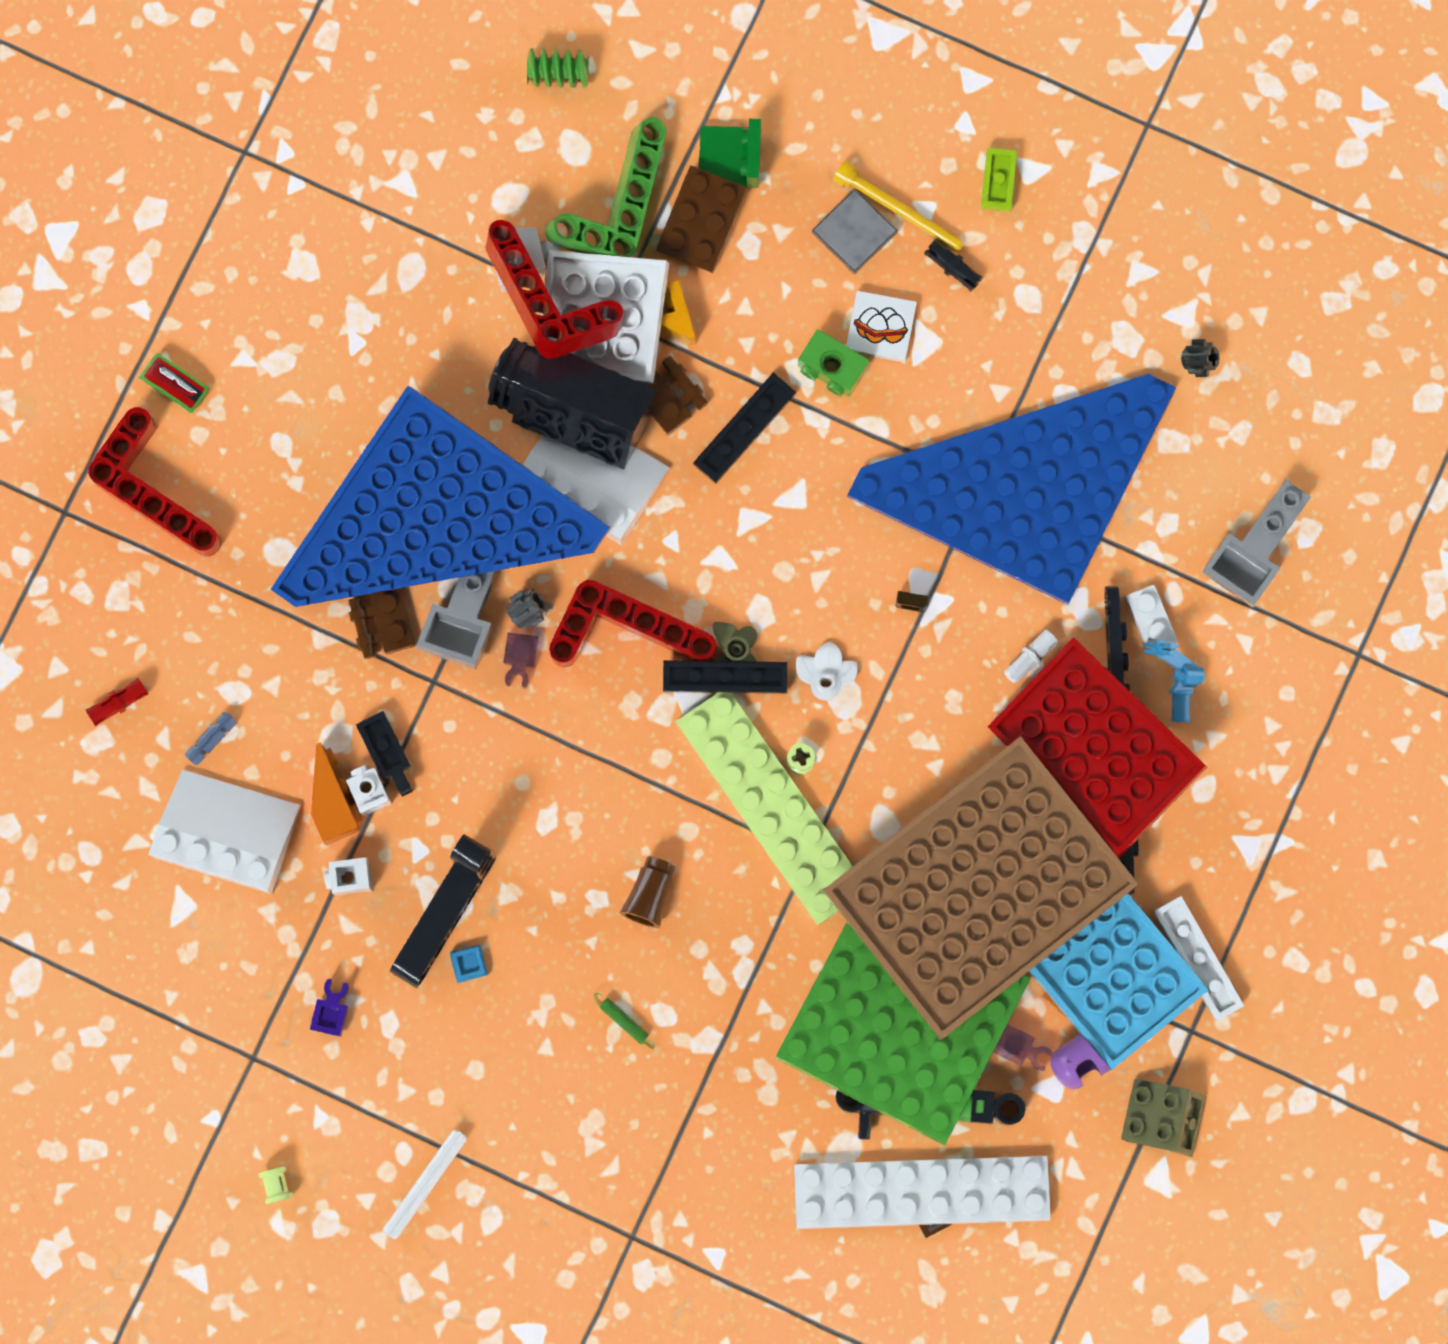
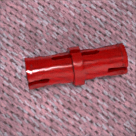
(116, 702)

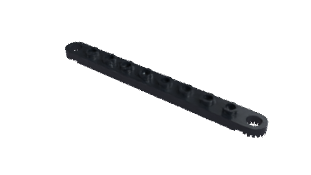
(1118, 663)

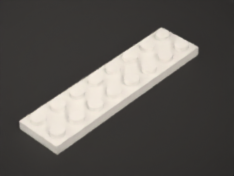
(922, 1192)

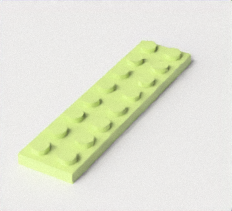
(767, 800)

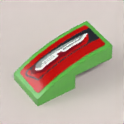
(173, 383)

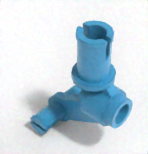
(1186, 675)

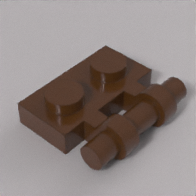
(667, 408)
(391, 622)

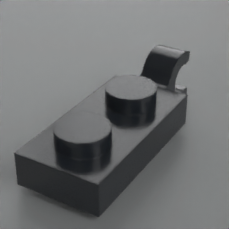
(385, 750)

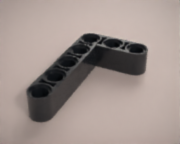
(470, 867)

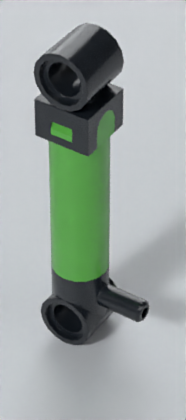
(979, 1109)

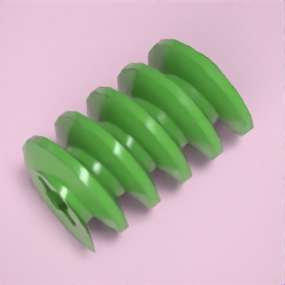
(557, 68)

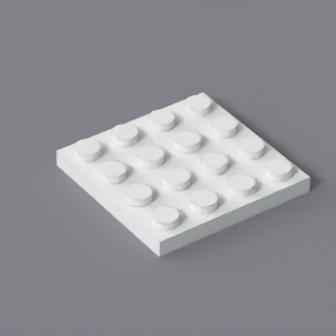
(634, 283)

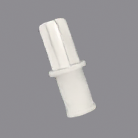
(1031, 656)

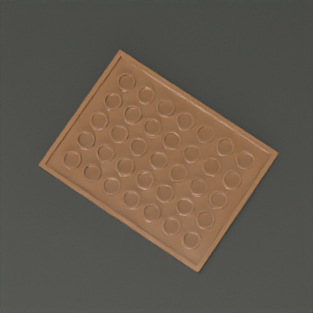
(980, 888)

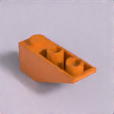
(329, 806)

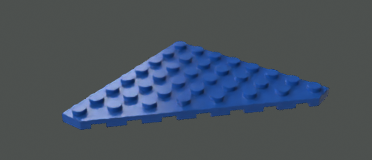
(1026, 489)
(432, 508)

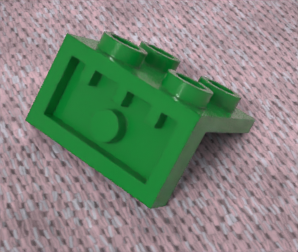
(732, 152)

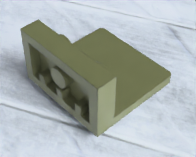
(1163, 1117)

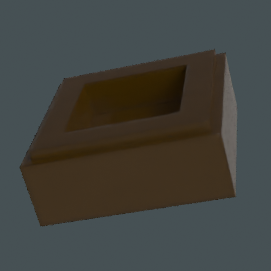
(911, 601)

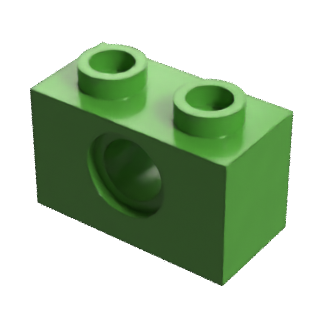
(825, 348)

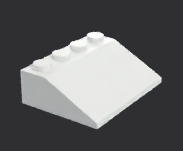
(602, 489)
(225, 831)

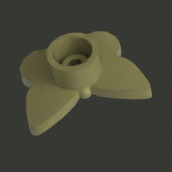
(735, 642)

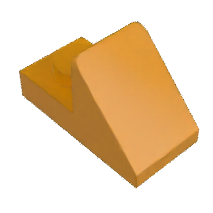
(677, 322)

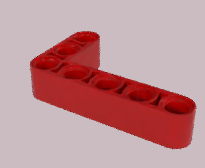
(539, 300)
(145, 493)
(627, 621)

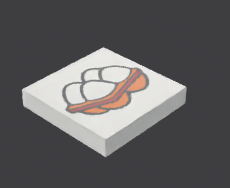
(881, 326)

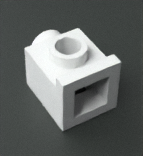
(373, 800)
(358, 867)

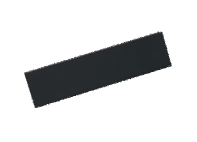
(744, 428)
(724, 677)

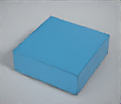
(468, 964)

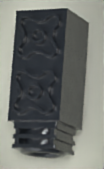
(572, 401)

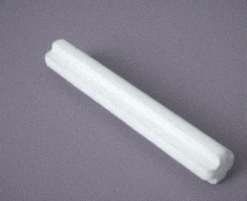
(425, 1184)

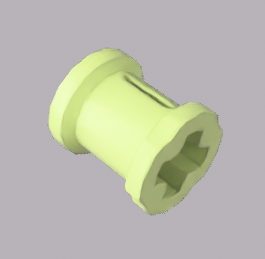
(806, 751)
(275, 1185)

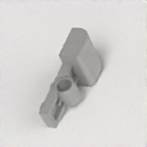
(1244, 564)
(456, 630)

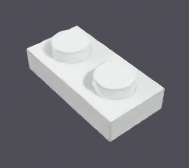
(1150, 616)

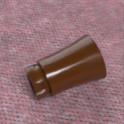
(649, 893)

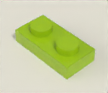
(998, 180)

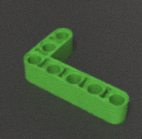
(623, 201)

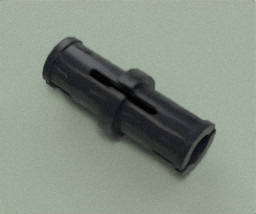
(953, 265)

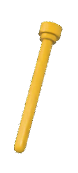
(849, 177)

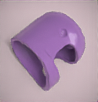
(1074, 1061)

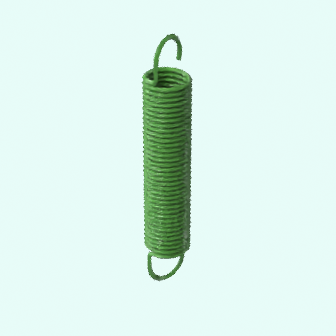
(624, 1021)

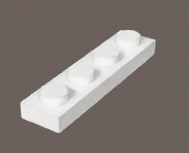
(1196, 952)

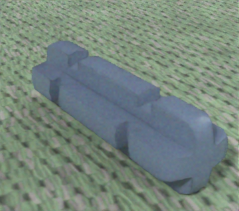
(210, 738)

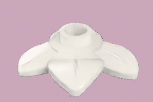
(826, 666)

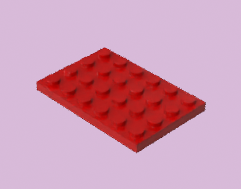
(1100, 745)

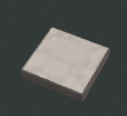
(854, 231)

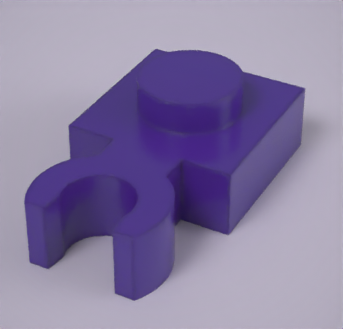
(330, 1015)

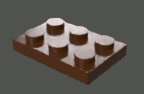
(701, 219)

